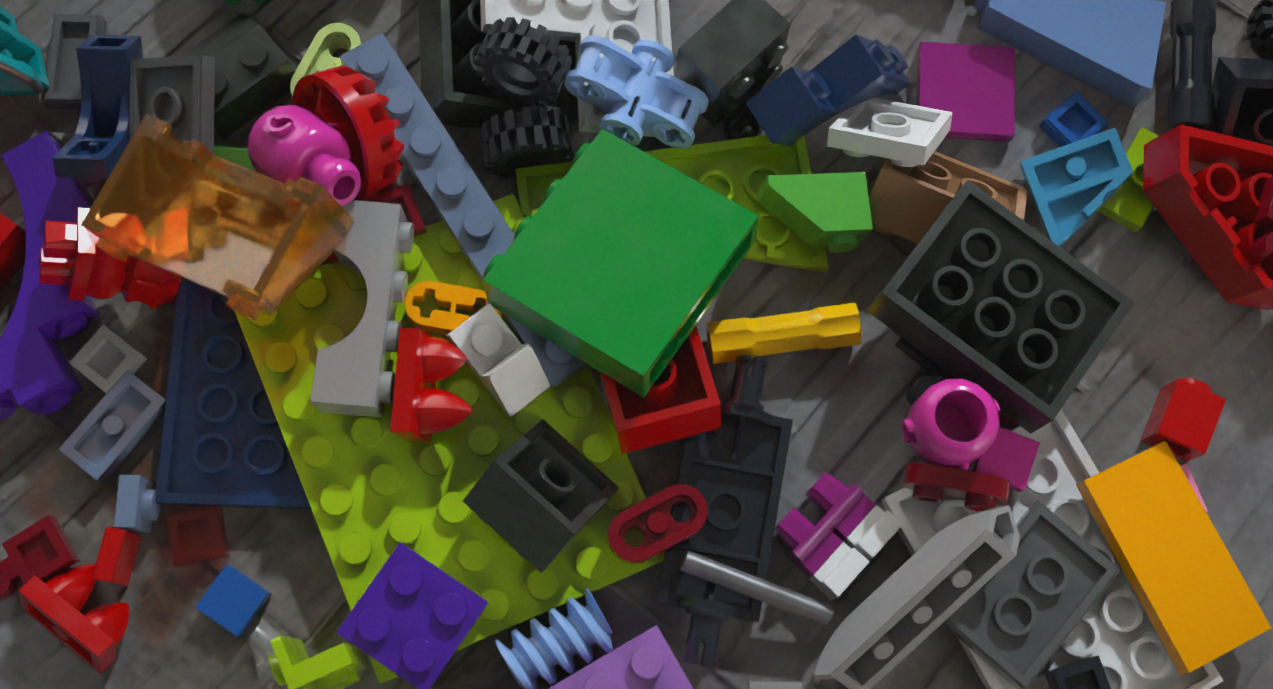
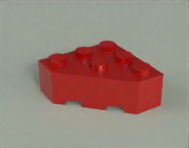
(1209, 197)

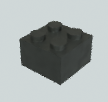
(734, 55)

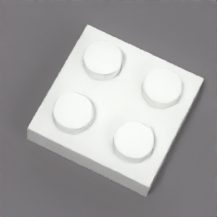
(891, 131)

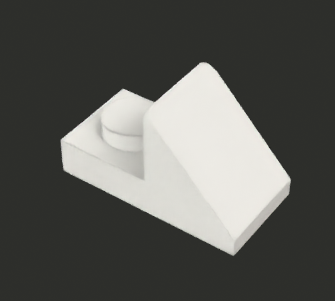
(500, 360)

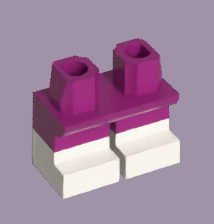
(841, 540)

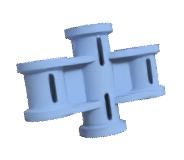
(637, 91)

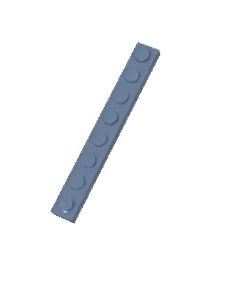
(450, 184)

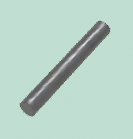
(756, 588)

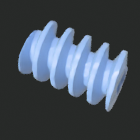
(557, 643)

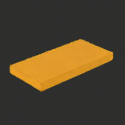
(1173, 558)

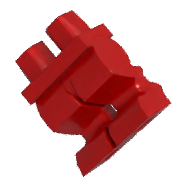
(75, 261)

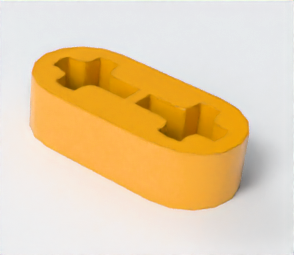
(446, 296)

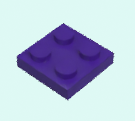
(412, 617)

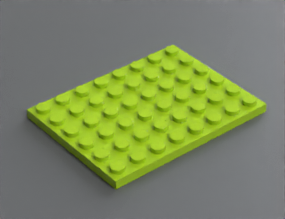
(385, 490)

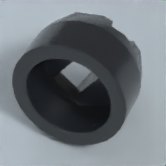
(750, 130)

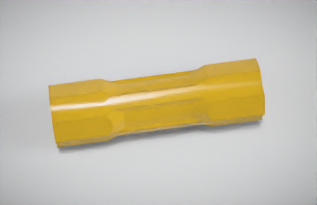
(783, 333)

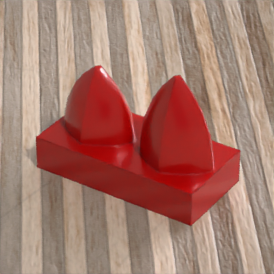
(417, 404)
(57, 607)

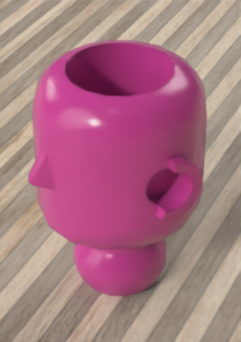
(297, 144)
(952, 423)

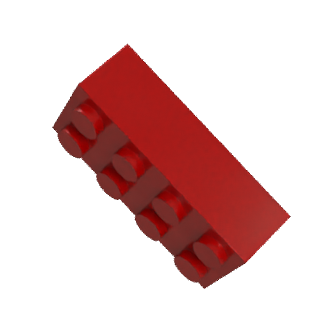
(674, 408)

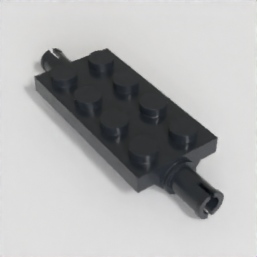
(741, 479)

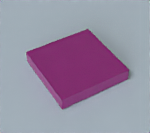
(972, 84)

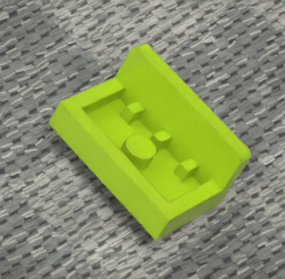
(327, 670)

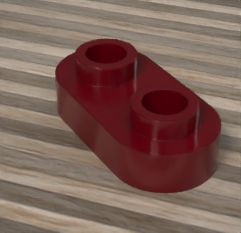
(936, 481)
(655, 522)

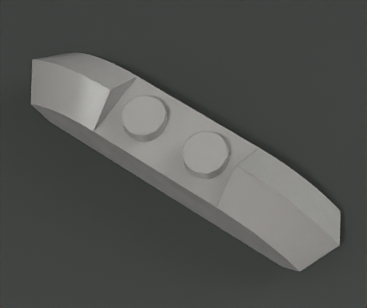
(917, 599)

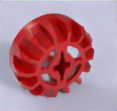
(350, 101)

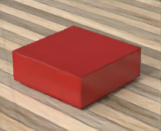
(116, 556)

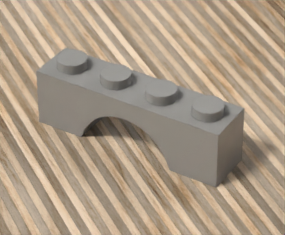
(354, 372)

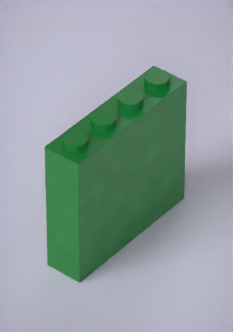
(620, 260)

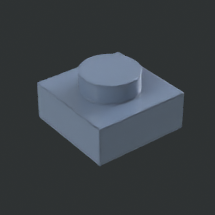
(136, 504)

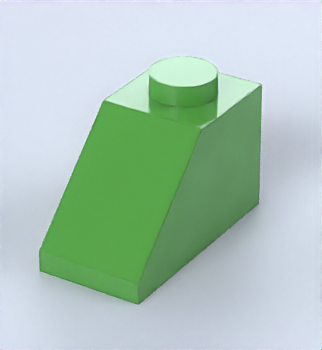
(821, 208)

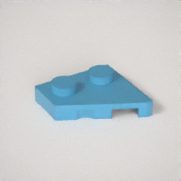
(1075, 182)

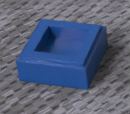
(1073, 121)
(233, 600)

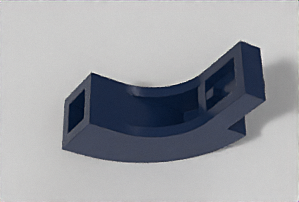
(104, 108)

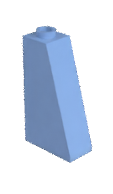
(1093, 41)

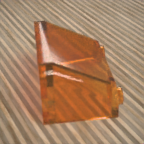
(215, 220)

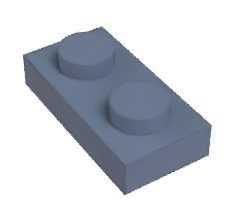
(114, 427)

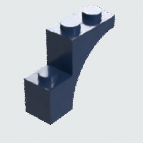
(845, 78)

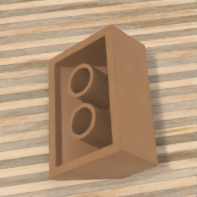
(912, 198)

